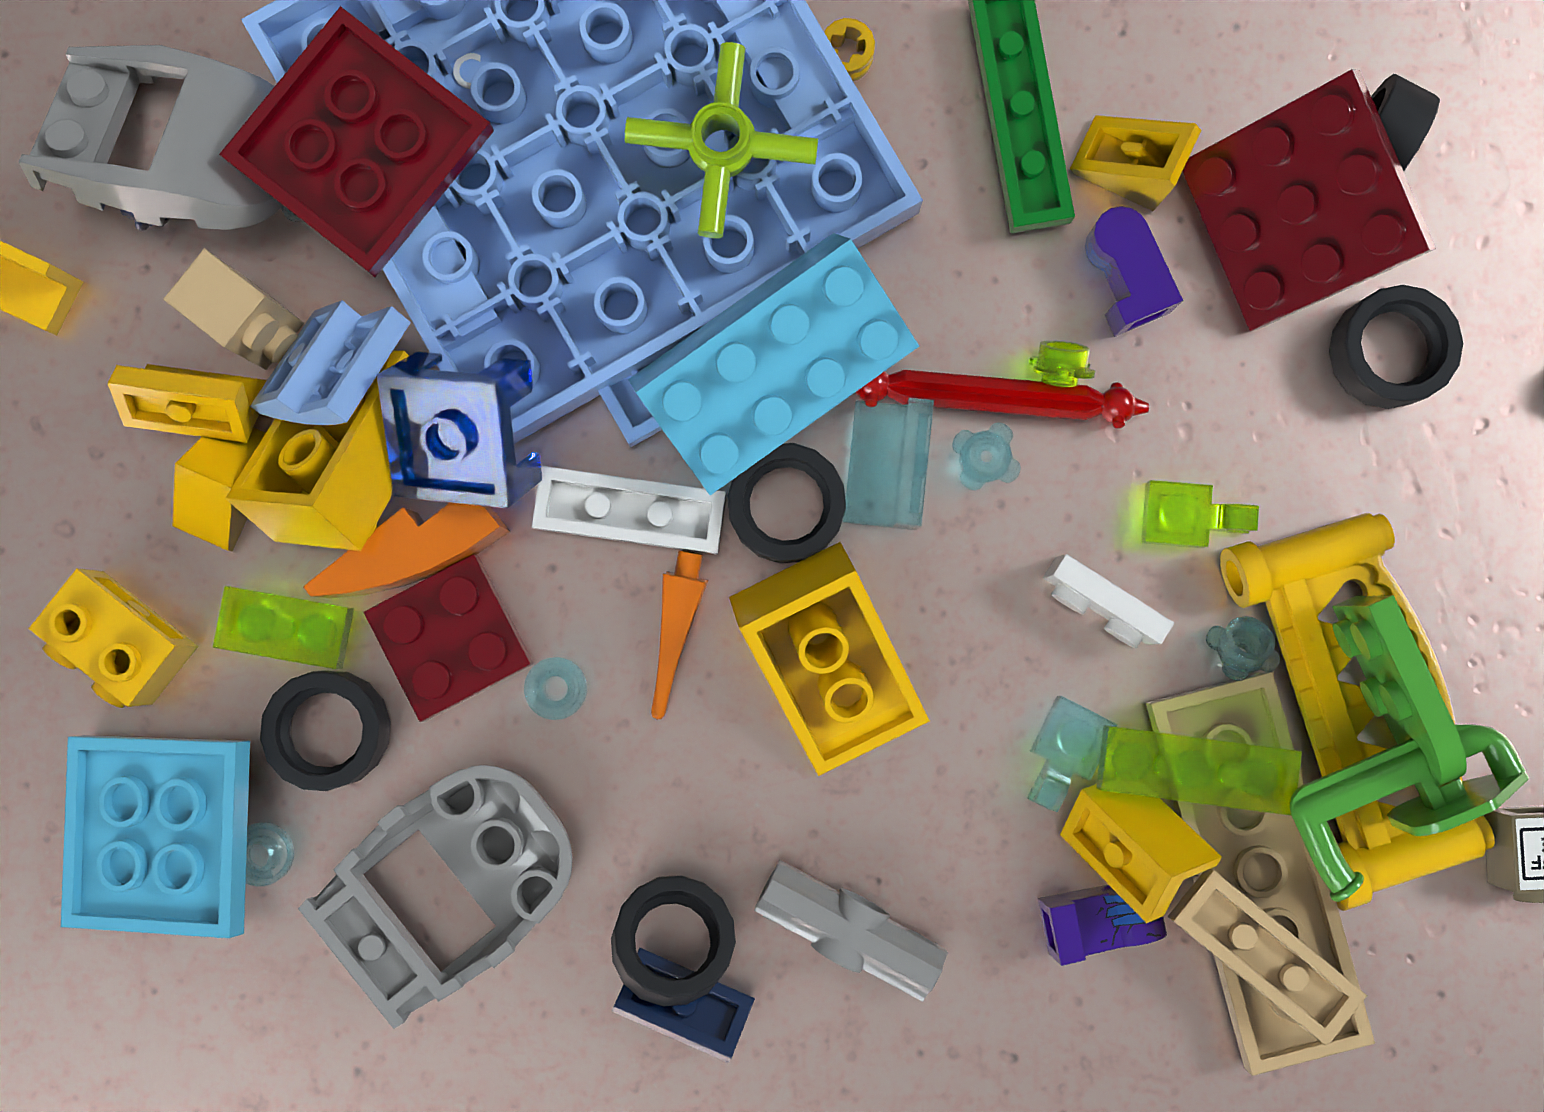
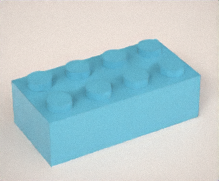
(774, 362)

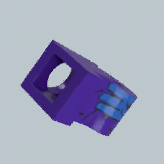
(1134, 269)
(1093, 923)

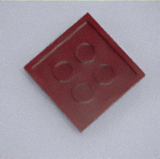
(357, 141)
(1307, 202)

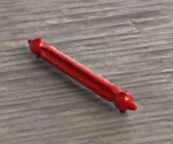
(1005, 396)

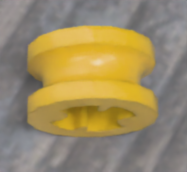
(858, 31)

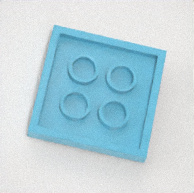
(156, 835)

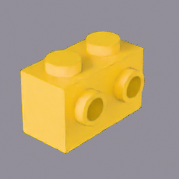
(112, 639)

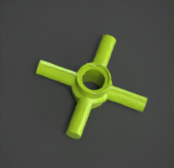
(716, 116)

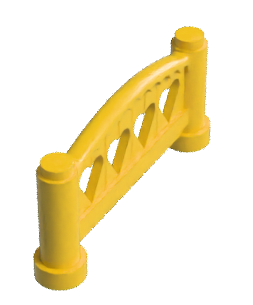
(1296, 583)

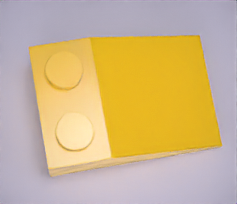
(320, 479)
(828, 658)

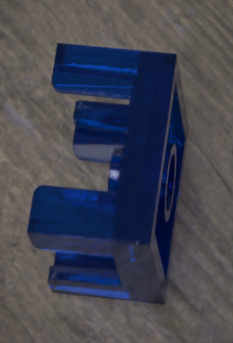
(455, 431)

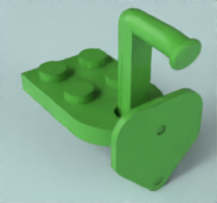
(1428, 750)

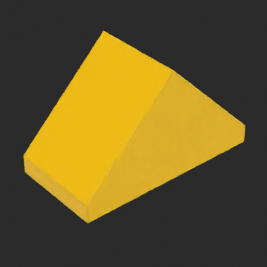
(1135, 156)
(202, 483)

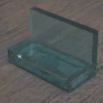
(888, 464)

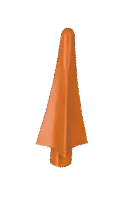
(680, 602)

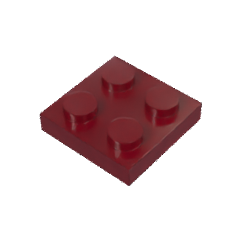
(448, 638)

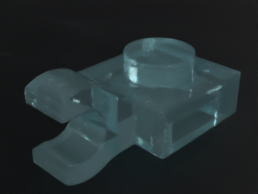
(1070, 745)

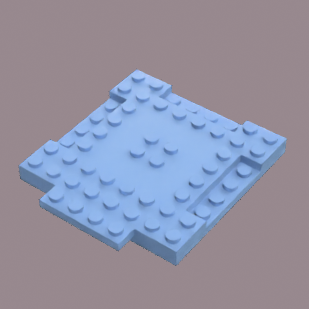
(588, 244)

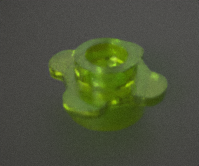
(1062, 363)

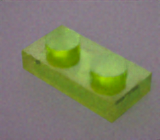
(283, 627)

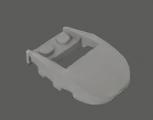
(187, 172)
(498, 845)

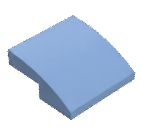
(330, 365)

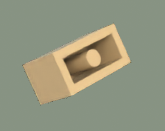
(234, 311)

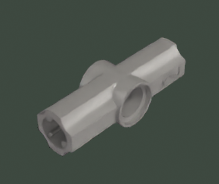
(851, 931)

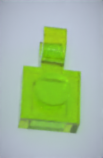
(1185, 515)

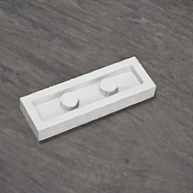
(629, 510)

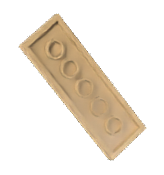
(1268, 865)

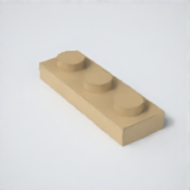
(1267, 956)

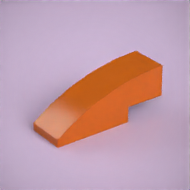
(409, 550)

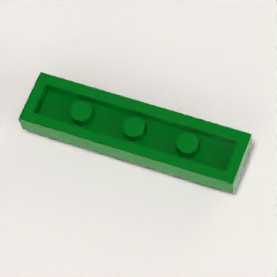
(1022, 114)

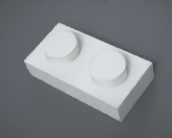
(1127, 616)

